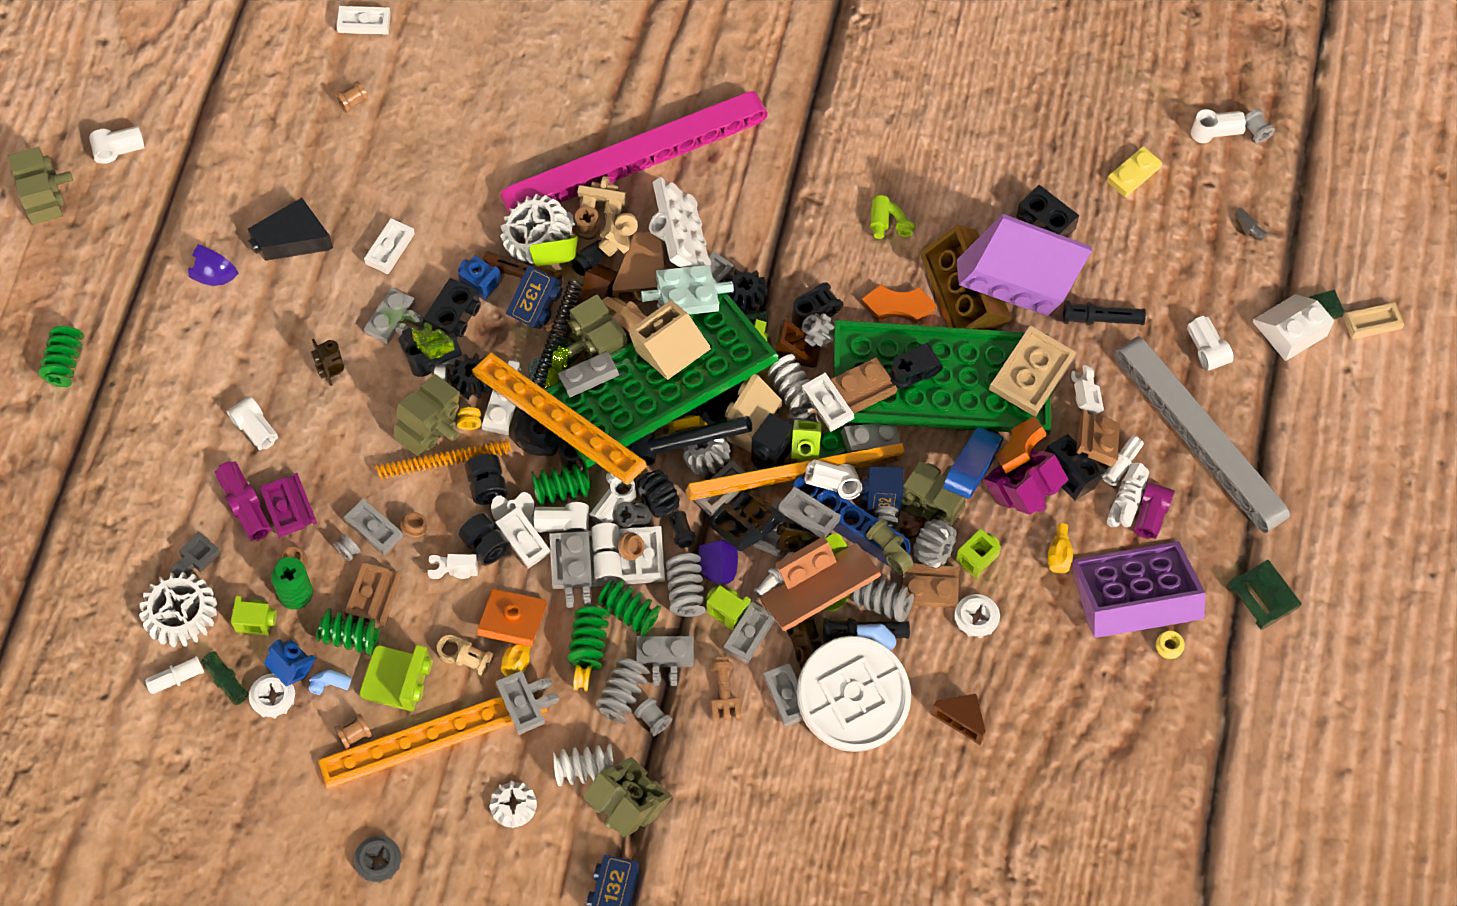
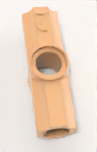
(625, 314)

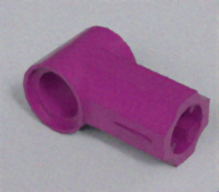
(1154, 506)

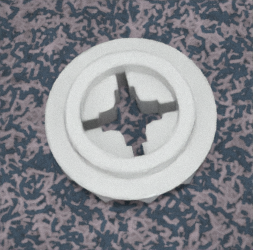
(971, 605)
(261, 689)
(523, 811)

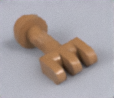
(721, 666)

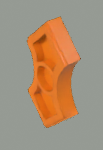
(887, 303)
(1020, 445)

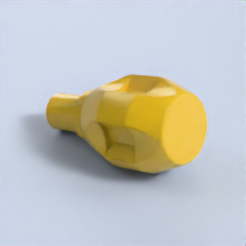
(1060, 551)
(515, 659)

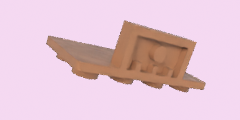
(815, 580)

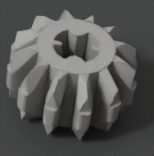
(707, 456)
(935, 543)

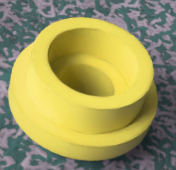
(1171, 637)

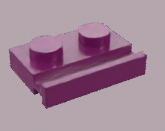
(288, 505)

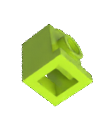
(806, 433)
(968, 554)
(726, 606)
(253, 617)

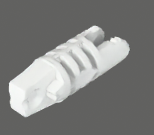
(1129, 496)

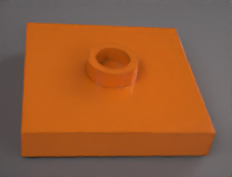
(512, 617)

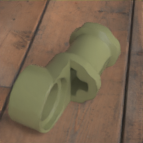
(895, 555)

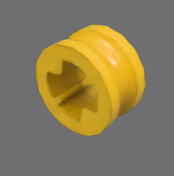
(468, 418)
(582, 677)

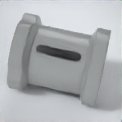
(1258, 126)
(653, 716)

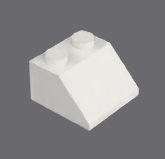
(1294, 325)

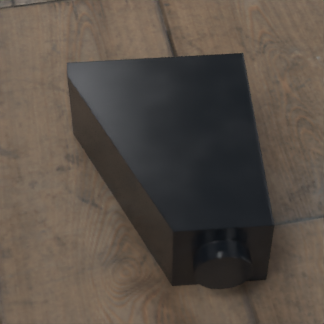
(289, 233)

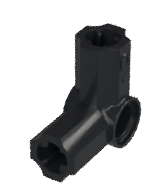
(418, 361)

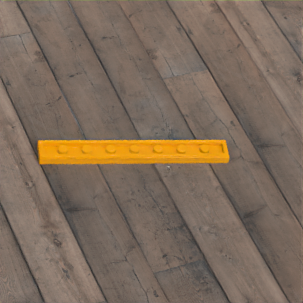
(559, 418)
(789, 472)
(415, 741)

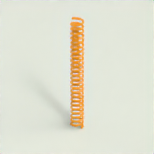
(442, 459)

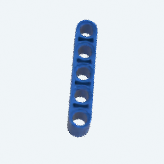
(973, 463)
(854, 533)

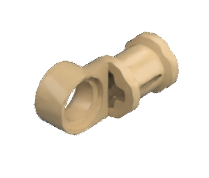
(465, 654)

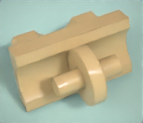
(604, 196)
(617, 233)

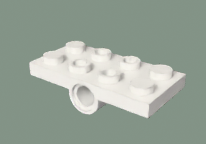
(679, 225)
(607, 561)

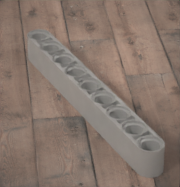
(1202, 435)

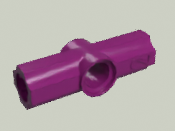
(243, 501)

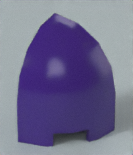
(211, 267)
(718, 561)

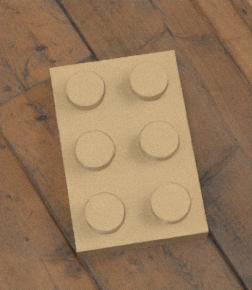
(1032, 371)

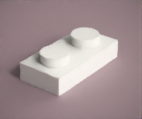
(363, 20)
(389, 246)
(828, 402)
(523, 537)

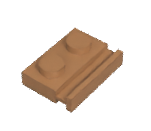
(864, 385)
(1098, 438)
(933, 585)
(373, 593)

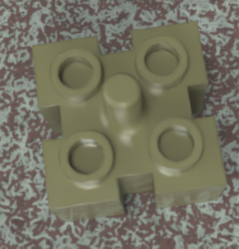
(38, 184)
(594, 329)
(427, 415)
(926, 497)
(627, 797)

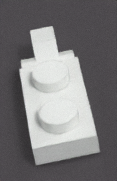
(500, 411)

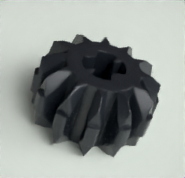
(748, 289)
(460, 377)
(658, 493)

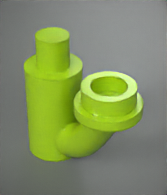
(880, 210)

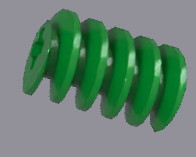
(60, 356)
(561, 483)
(291, 583)
(628, 607)
(587, 630)
(348, 632)

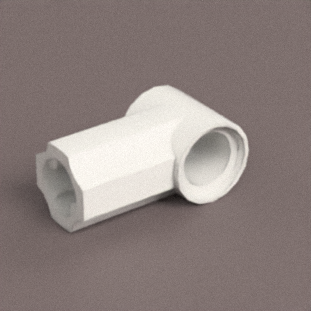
(1212, 124)
(109, 144)
(1211, 349)
(249, 418)
(834, 478)
(605, 509)
(571, 518)

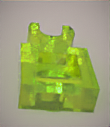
(432, 343)
(558, 364)

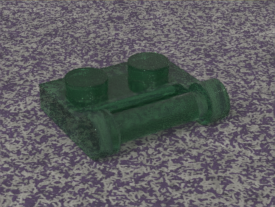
(1270, 589)

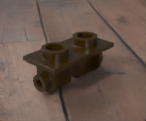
(327, 359)
(793, 537)
(801, 639)

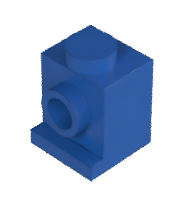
(484, 281)
(288, 662)

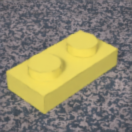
(1134, 172)

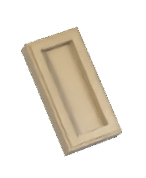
(1373, 320)

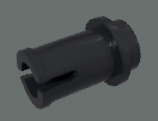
(682, 531)

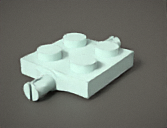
(689, 288)

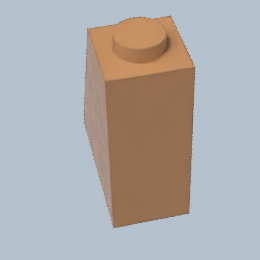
(639, 267)

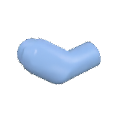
(878, 633)
(326, 678)

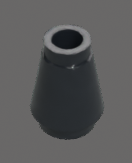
(587, 258)

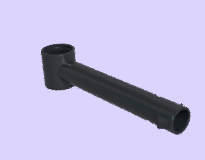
(649, 445)

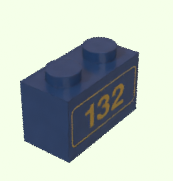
(535, 297)
(882, 488)
(615, 882)

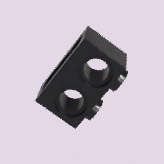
(1050, 212)
(447, 309)
(771, 443)
(1080, 470)

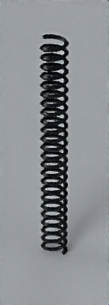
(557, 330)

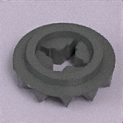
(373, 847)

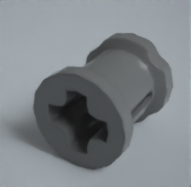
(637, 509)

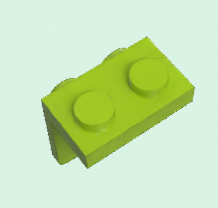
(396, 677)

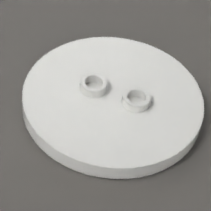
(853, 694)

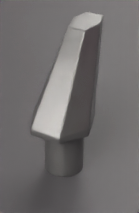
(1249, 224)

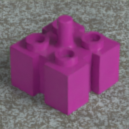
(1027, 484)

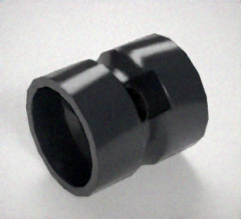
(485, 478)
(485, 540)

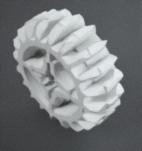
(529, 222)
(156, 621)

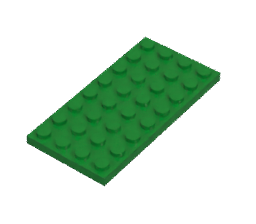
(953, 397)
(645, 400)

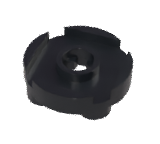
(530, 440)

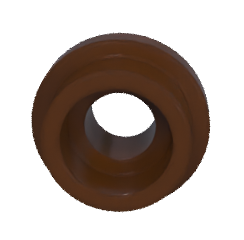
(912, 527)

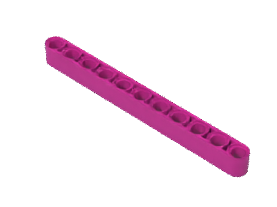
(642, 150)

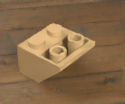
(668, 339)
(756, 401)

